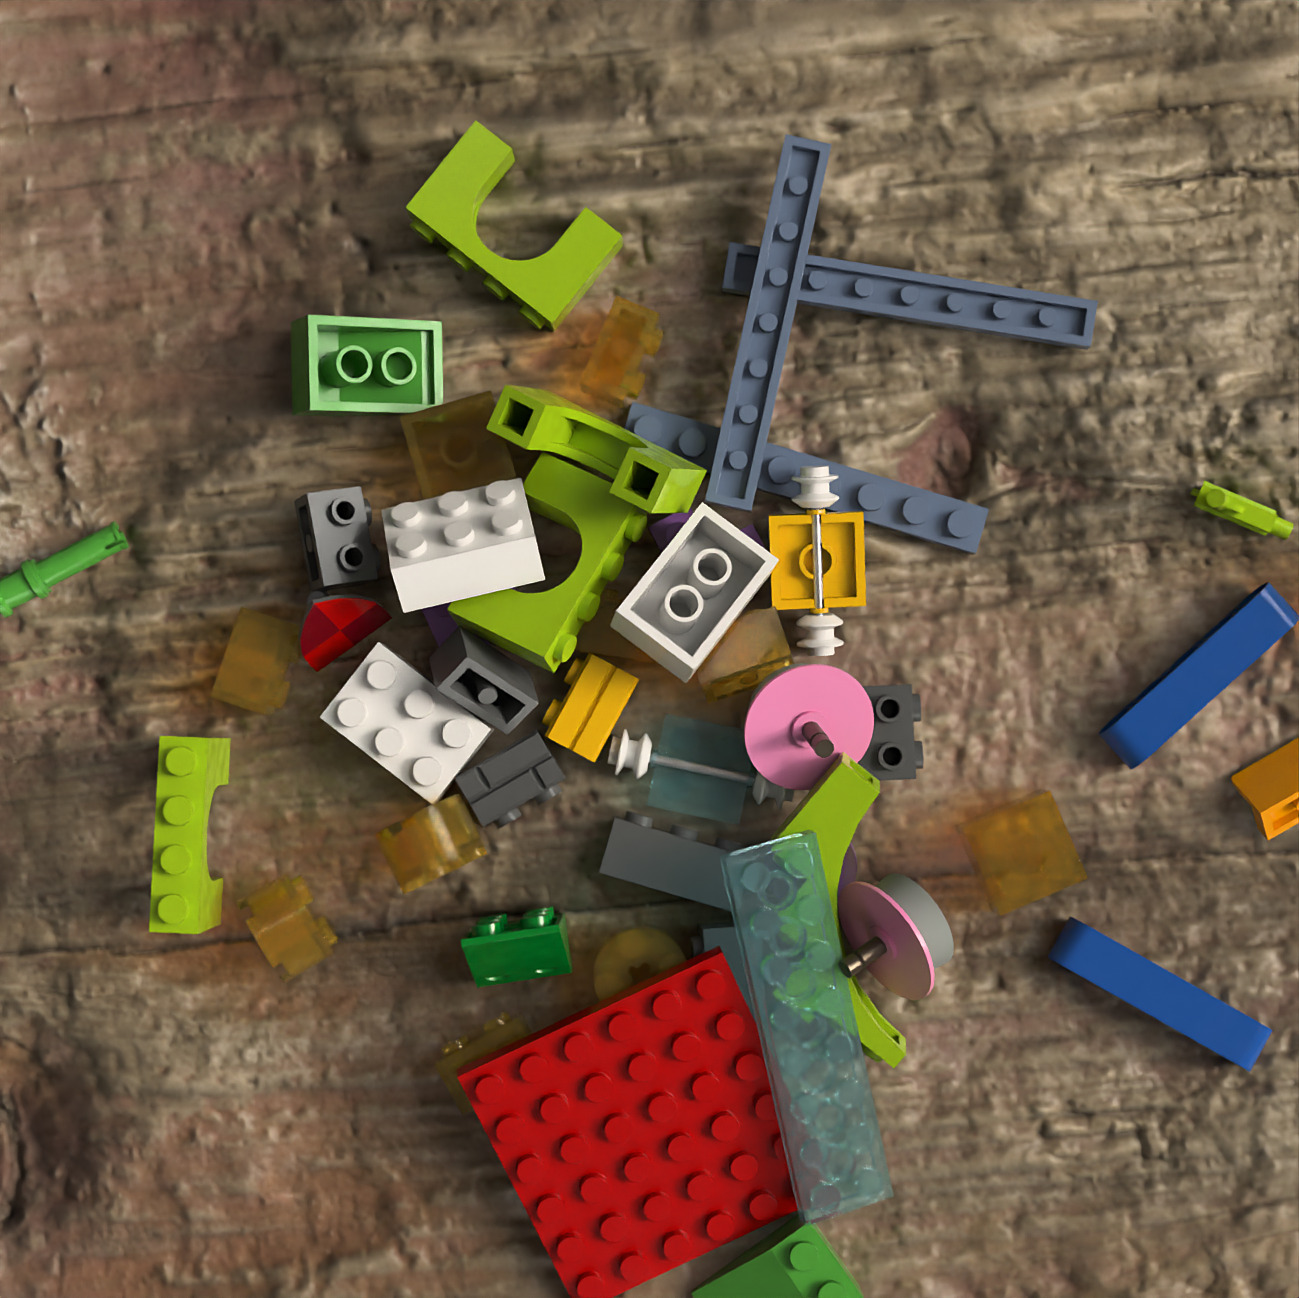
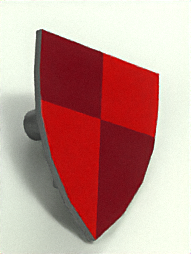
(336, 625)

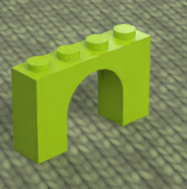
(543, 285)
(641, 469)
(546, 623)
(181, 888)

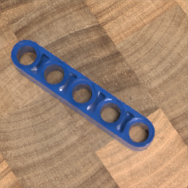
(1199, 675)
(1160, 993)

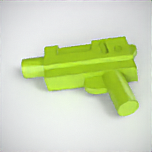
(1241, 511)

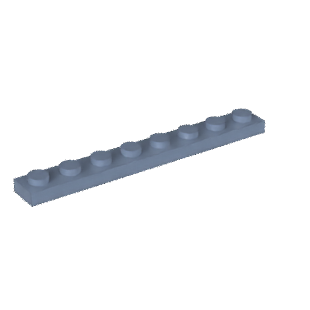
(928, 299)
(768, 323)
(882, 500)

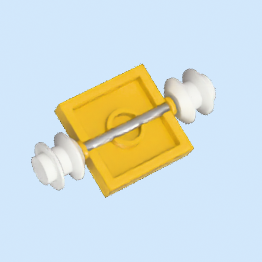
(818, 560)

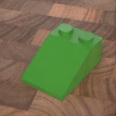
(365, 366)
(785, 1264)

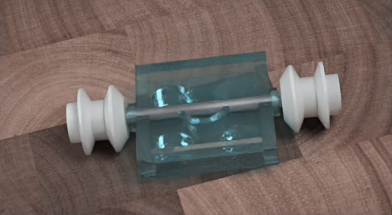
(696, 769)

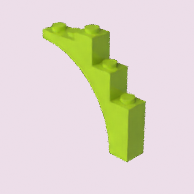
(834, 812)

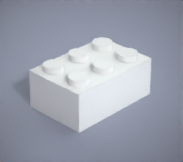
(461, 545)
(693, 592)
(406, 723)

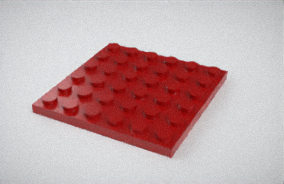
(638, 1128)

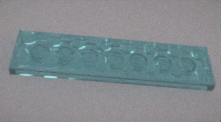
(807, 1026)

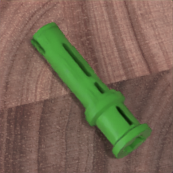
(37, 578)

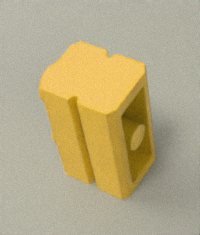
(590, 707)

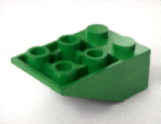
(518, 949)

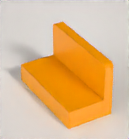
(1272, 789)

